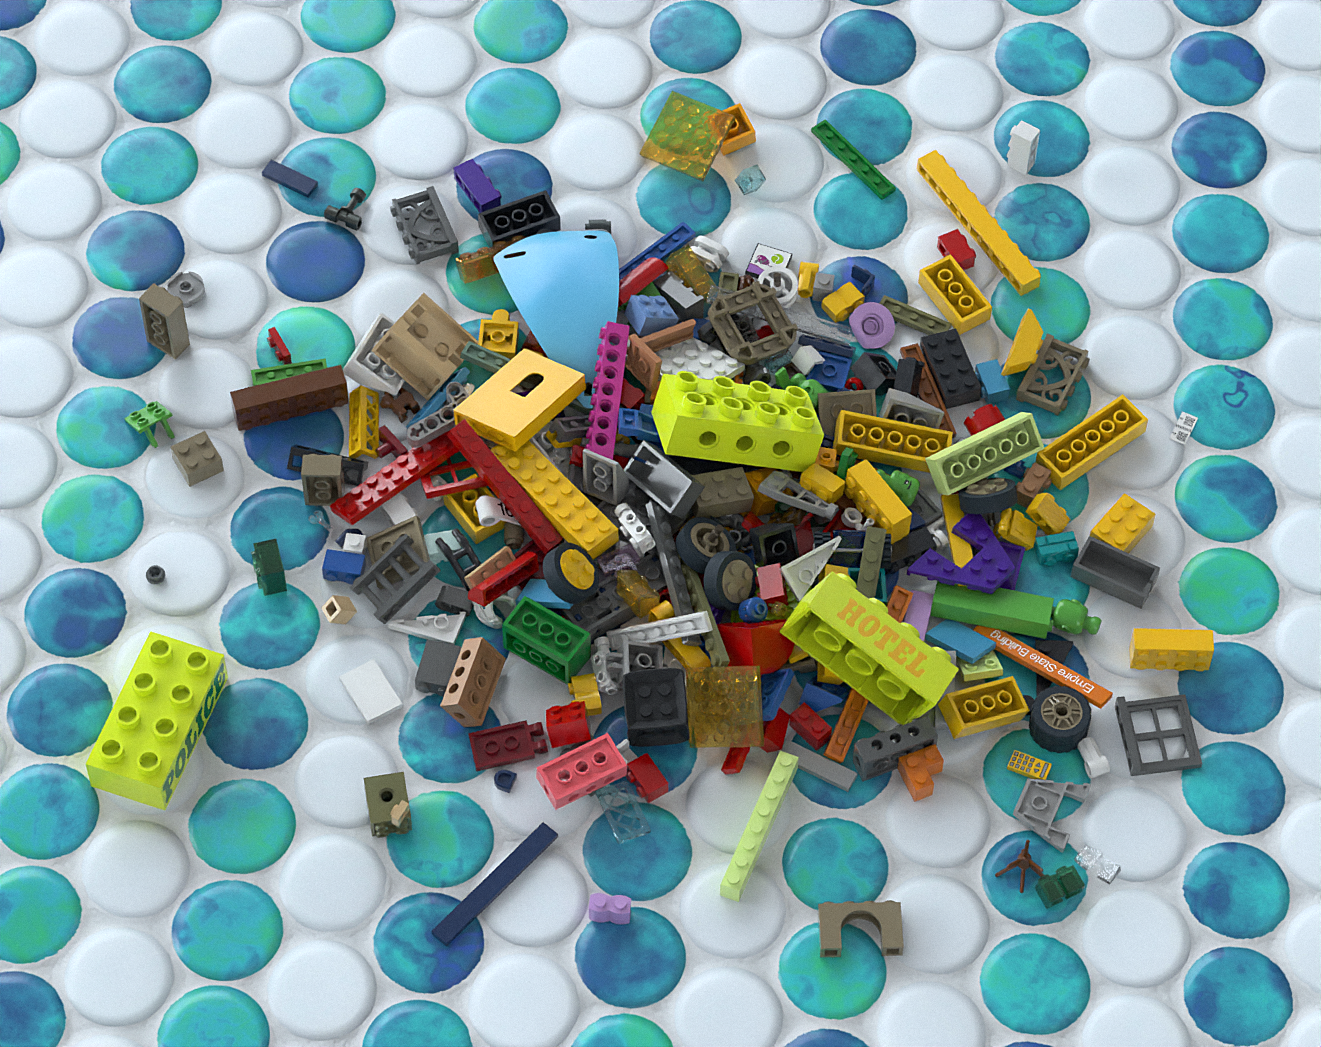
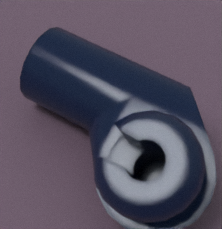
(341, 539)

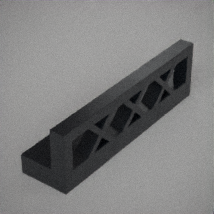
(348, 462)

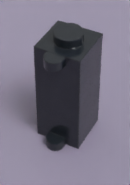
(909, 375)

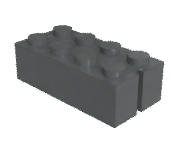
(663, 479)
(1115, 572)

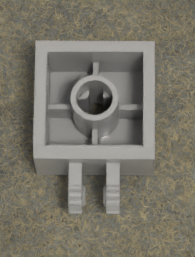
(634, 657)

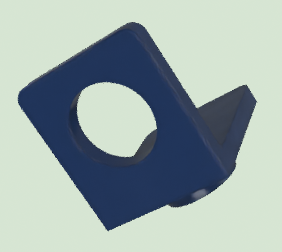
(865, 277)

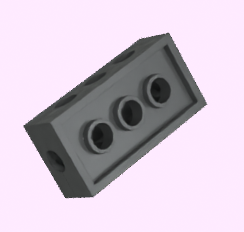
(885, 755)

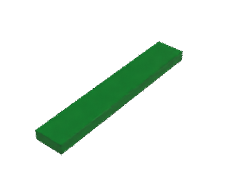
(853, 159)

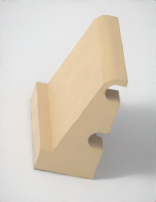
(424, 346)

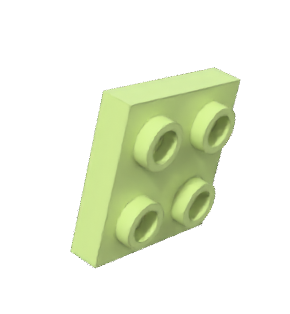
(984, 668)

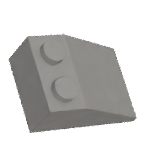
(909, 409)
(604, 478)

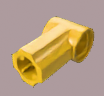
(807, 278)

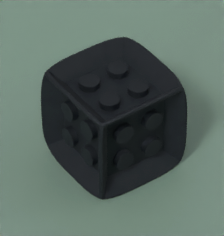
(656, 707)

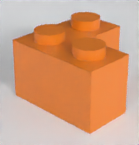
(917, 771)

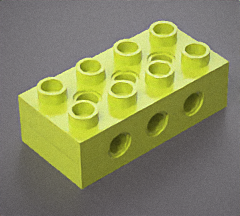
(737, 422)

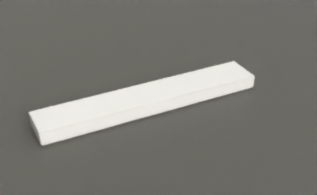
(661, 630)

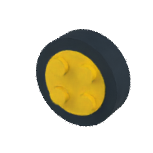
(570, 573)

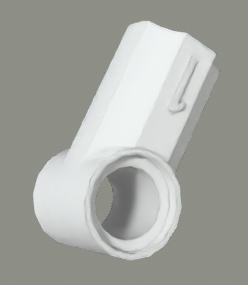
(1094, 762)

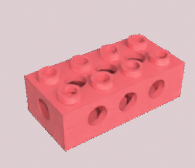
(584, 759)

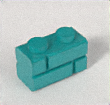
(1056, 548)

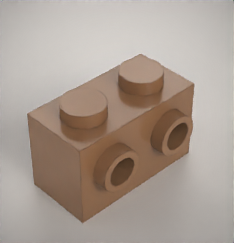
(1035, 482)

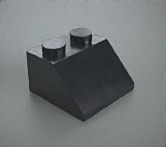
(875, 372)
(774, 544)

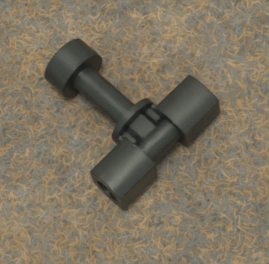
(345, 213)

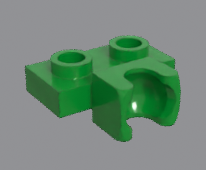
(846, 461)

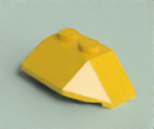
(1025, 345)

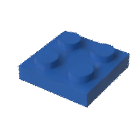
(832, 372)

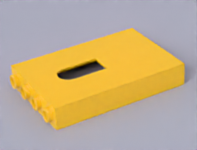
(515, 419)

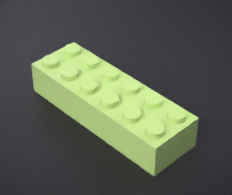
(984, 453)

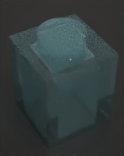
(750, 179)

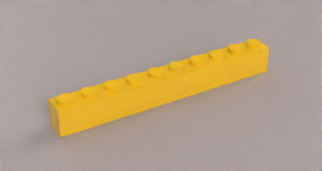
(978, 222)

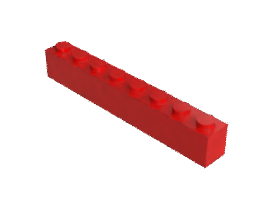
(505, 486)

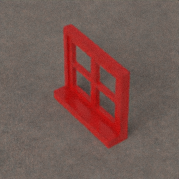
(432, 492)

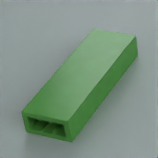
(1002, 610)

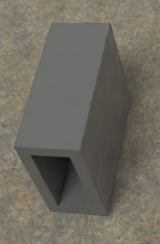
(436, 667)

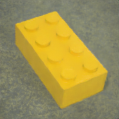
(955, 294)
(877, 500)
(1171, 649)
(983, 707)

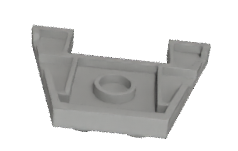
(1040, 804)

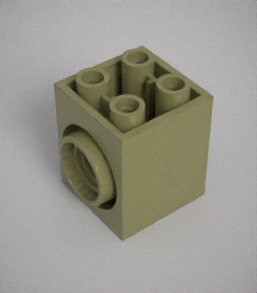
(381, 796)

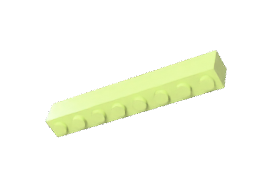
(759, 826)

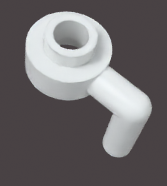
(852, 518)
(938, 536)

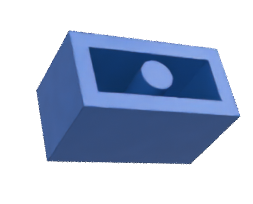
(343, 566)

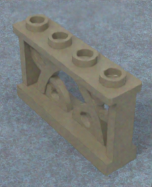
(1048, 352)

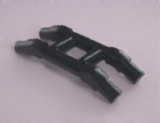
(453, 557)

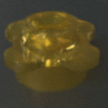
(778, 609)

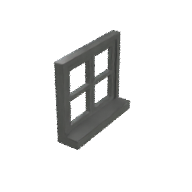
(1130, 739)

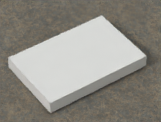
(370, 691)

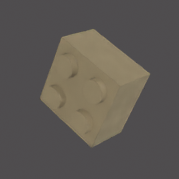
(197, 458)

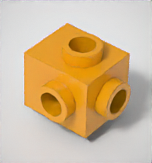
(827, 459)

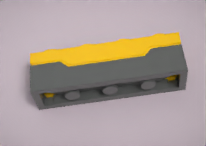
(568, 431)

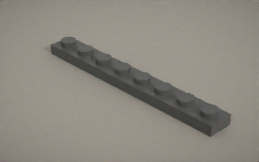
(671, 566)

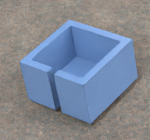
(649, 314)

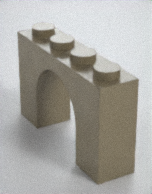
(883, 915)

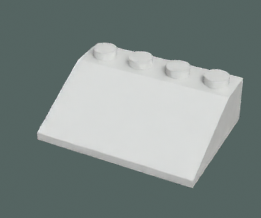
(367, 367)

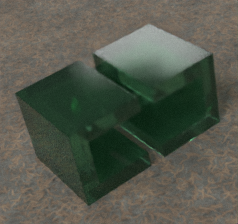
(1063, 884)

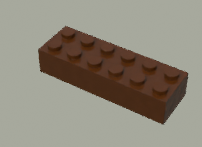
(289, 397)

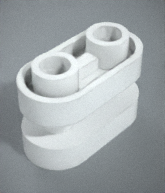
(710, 253)

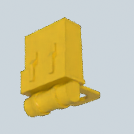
(1016, 528)

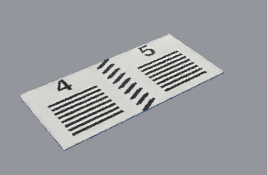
(1183, 428)

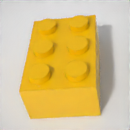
(464, 510)
(1124, 524)

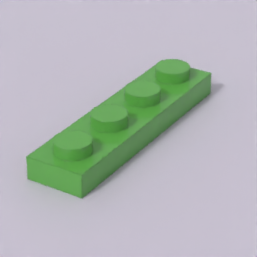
(274, 373)

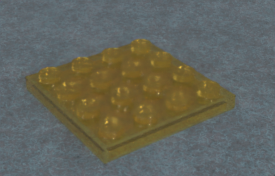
(687, 136)
(724, 706)

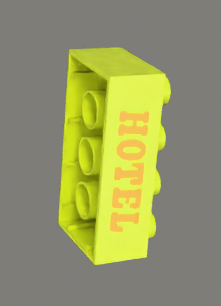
(870, 649)

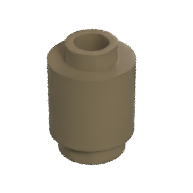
(513, 535)

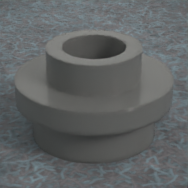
(155, 570)

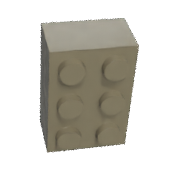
(322, 479)
(724, 493)

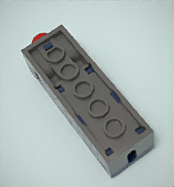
(606, 608)

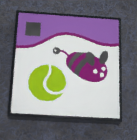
(767, 257)

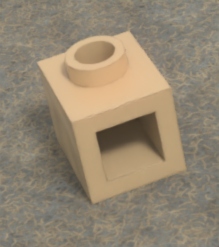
(339, 609)

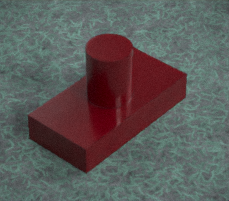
(390, 444)

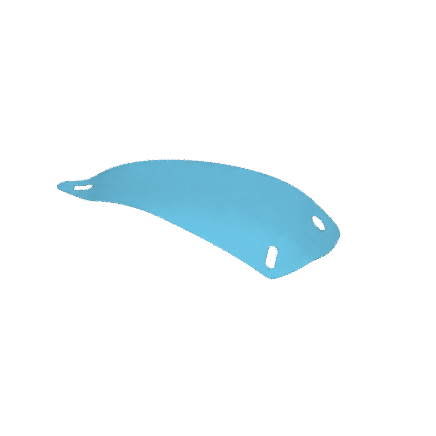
(565, 293)

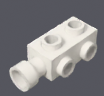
(634, 528)
(606, 681)

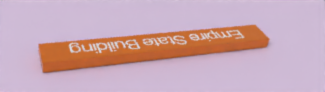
(1046, 666)

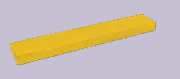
(960, 549)

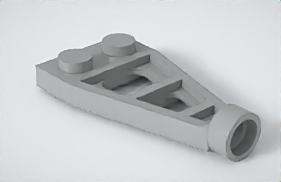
(778, 482)

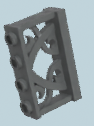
(432, 204)

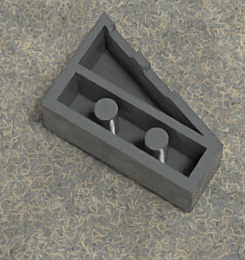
(681, 300)

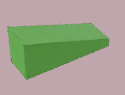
(782, 378)

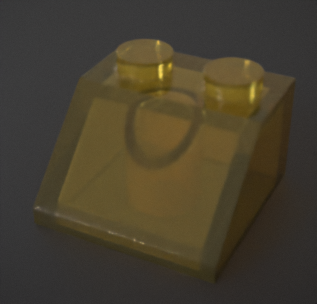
(636, 592)

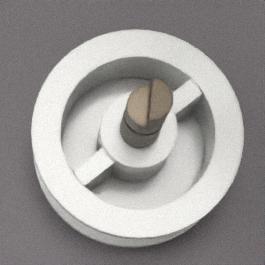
(783, 281)

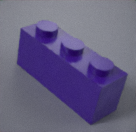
(477, 186)

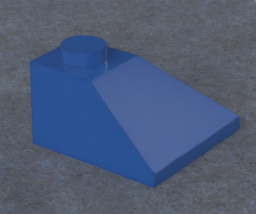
(822, 695)

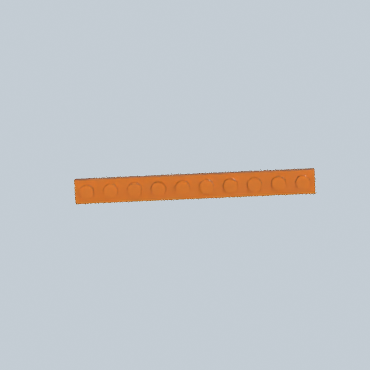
(855, 702)

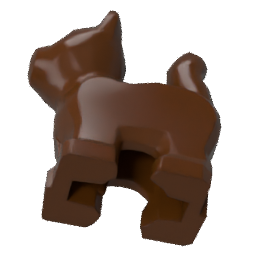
(401, 404)

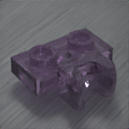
(619, 559)

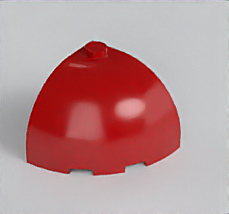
(756, 644)

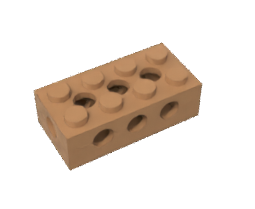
(473, 682)

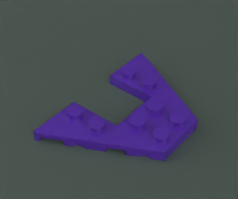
(983, 572)

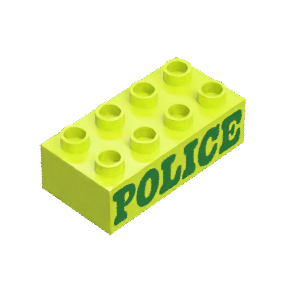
(157, 720)

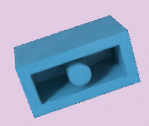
(992, 382)

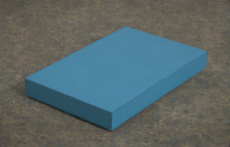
(539, 592)
(959, 638)

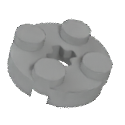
(190, 279)

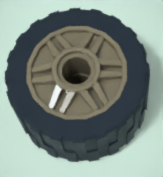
(1059, 719)

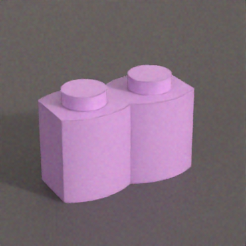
(607, 908)

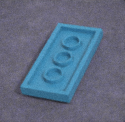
(437, 401)

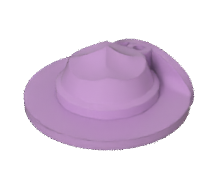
(872, 325)

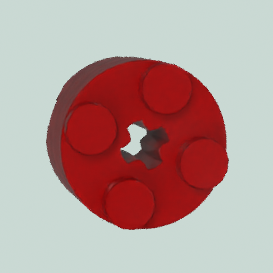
(983, 418)

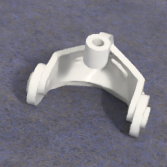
(487, 615)

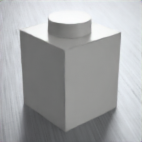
(822, 286)

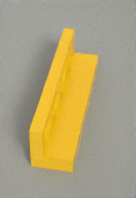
(359, 420)

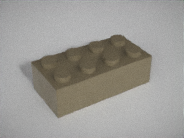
(164, 321)

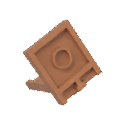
(641, 357)

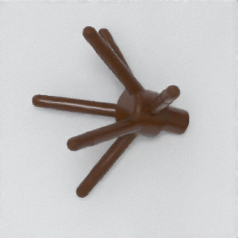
(1024, 862)

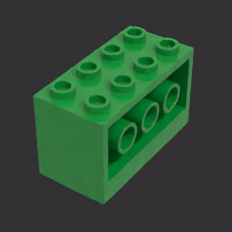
(546, 640)

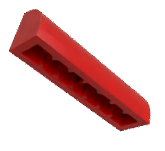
(640, 278)
(504, 579)

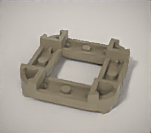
(765, 298)

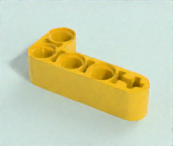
(687, 655)

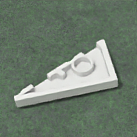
(803, 571)
(434, 628)

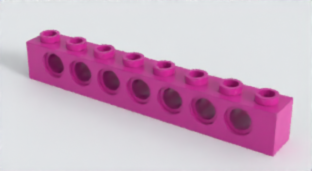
(618, 335)

